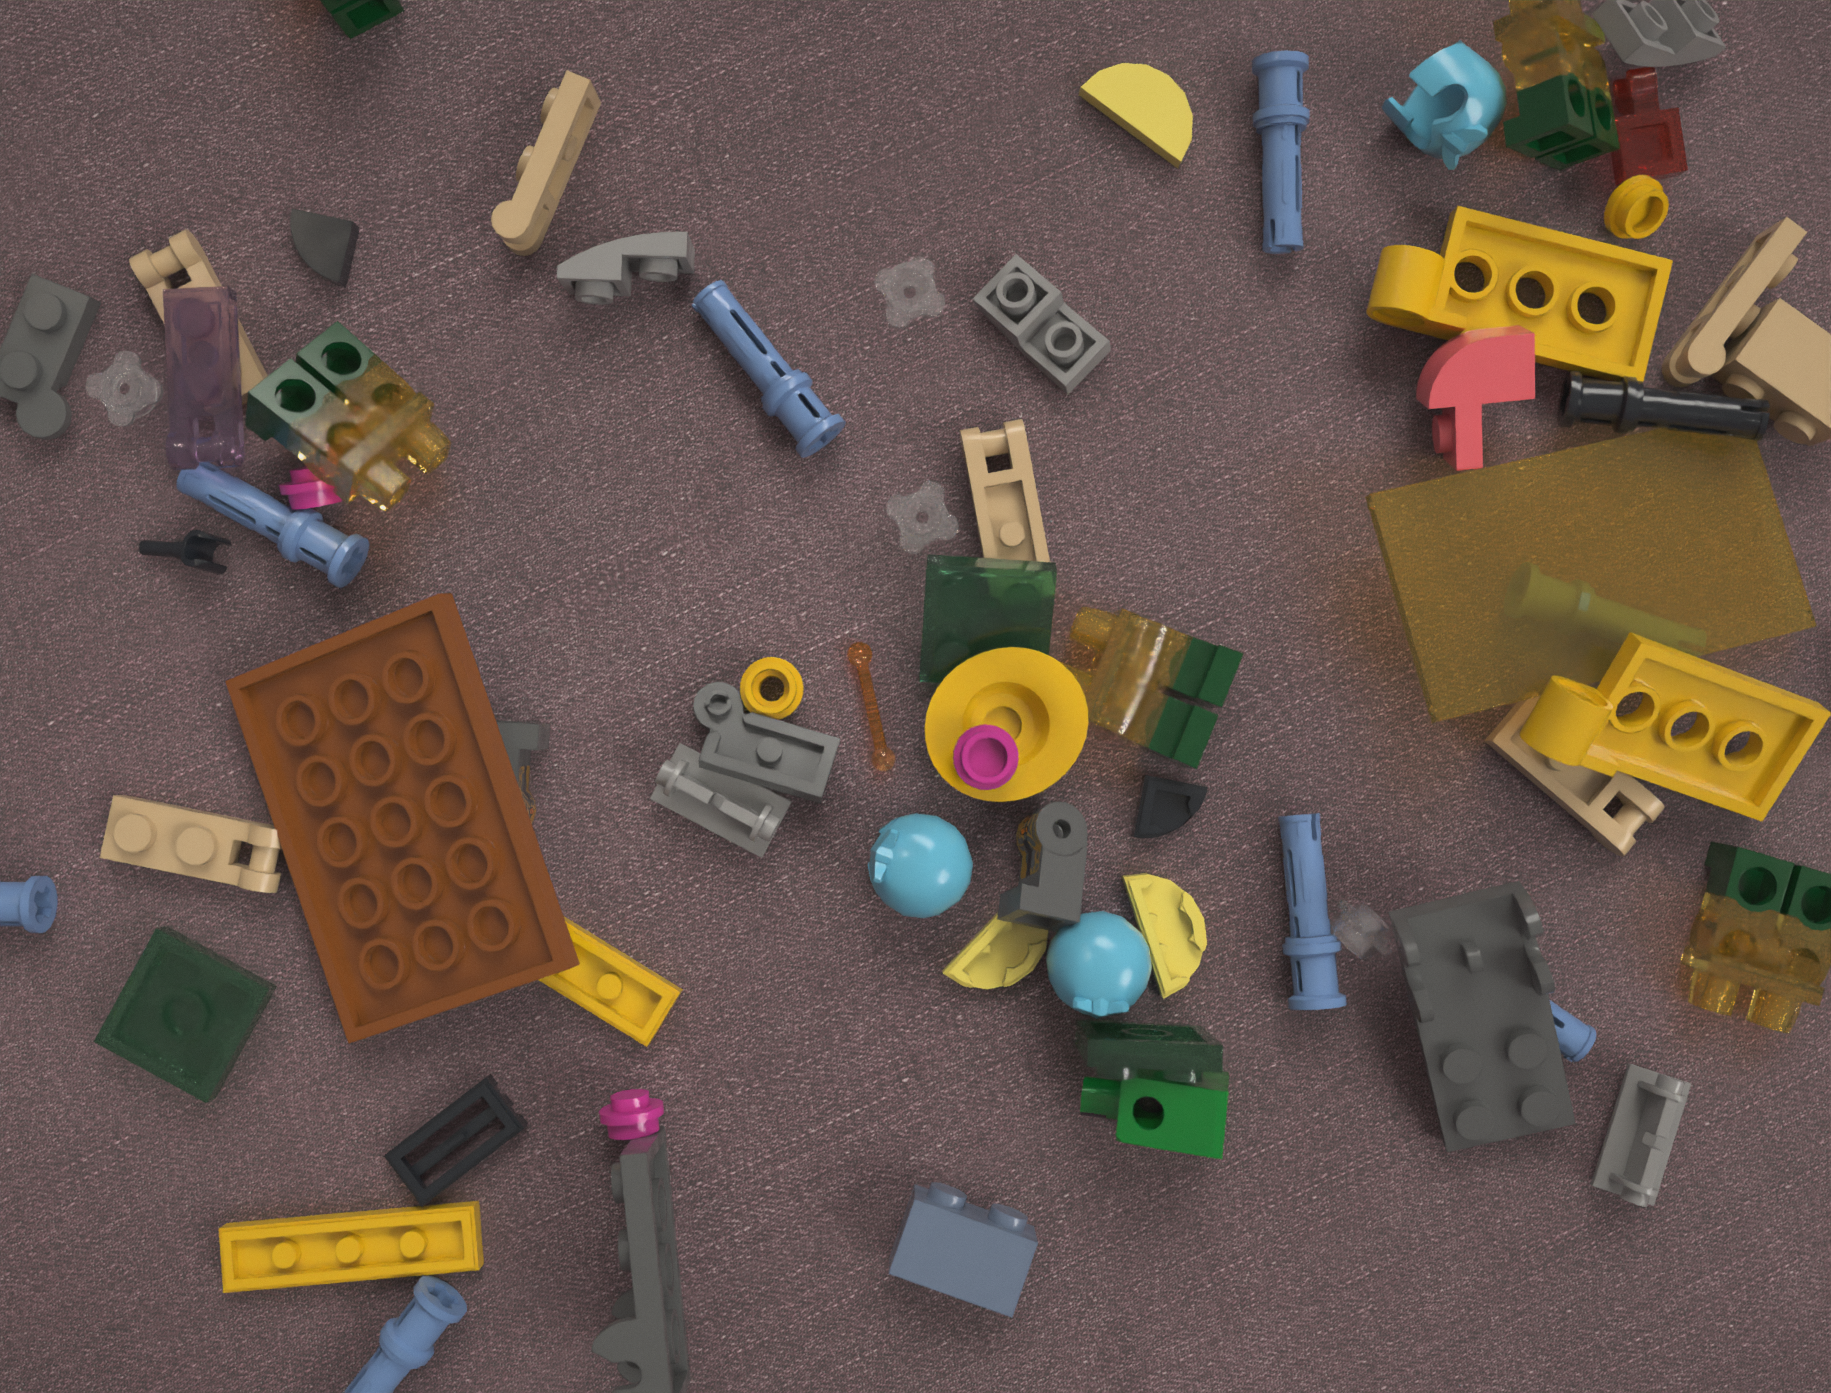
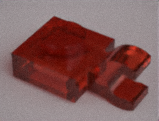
(1647, 136)

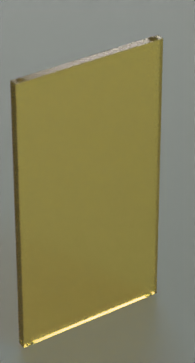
(1573, 549)

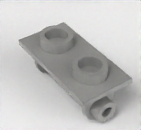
(720, 803)
(1640, 1135)

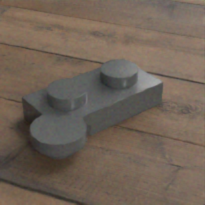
(42, 354)
(762, 747)

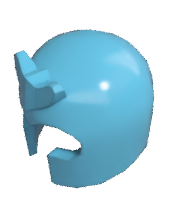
(1452, 106)
(920, 865)
(1099, 964)

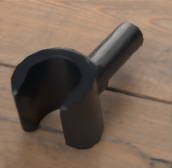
(194, 550)

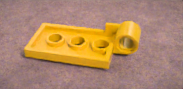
(1420, 294)
(1582, 728)

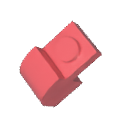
(1470, 372)

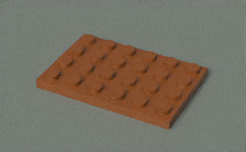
(401, 819)

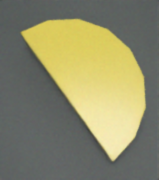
(1144, 105)
(1170, 927)
(998, 955)

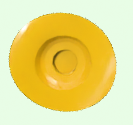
(1027, 698)

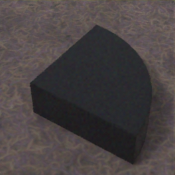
(325, 244)
(1165, 806)

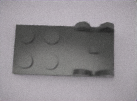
(1484, 1015)
(651, 1328)

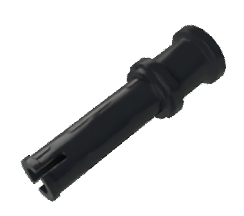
(1632, 405)

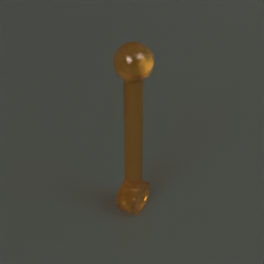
(860, 657)

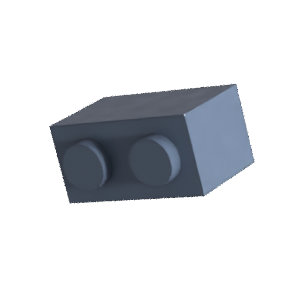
(964, 1248)

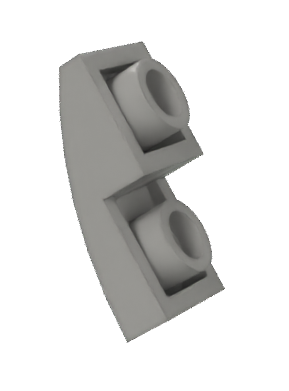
(1660, 31)
(608, 268)
(1041, 324)

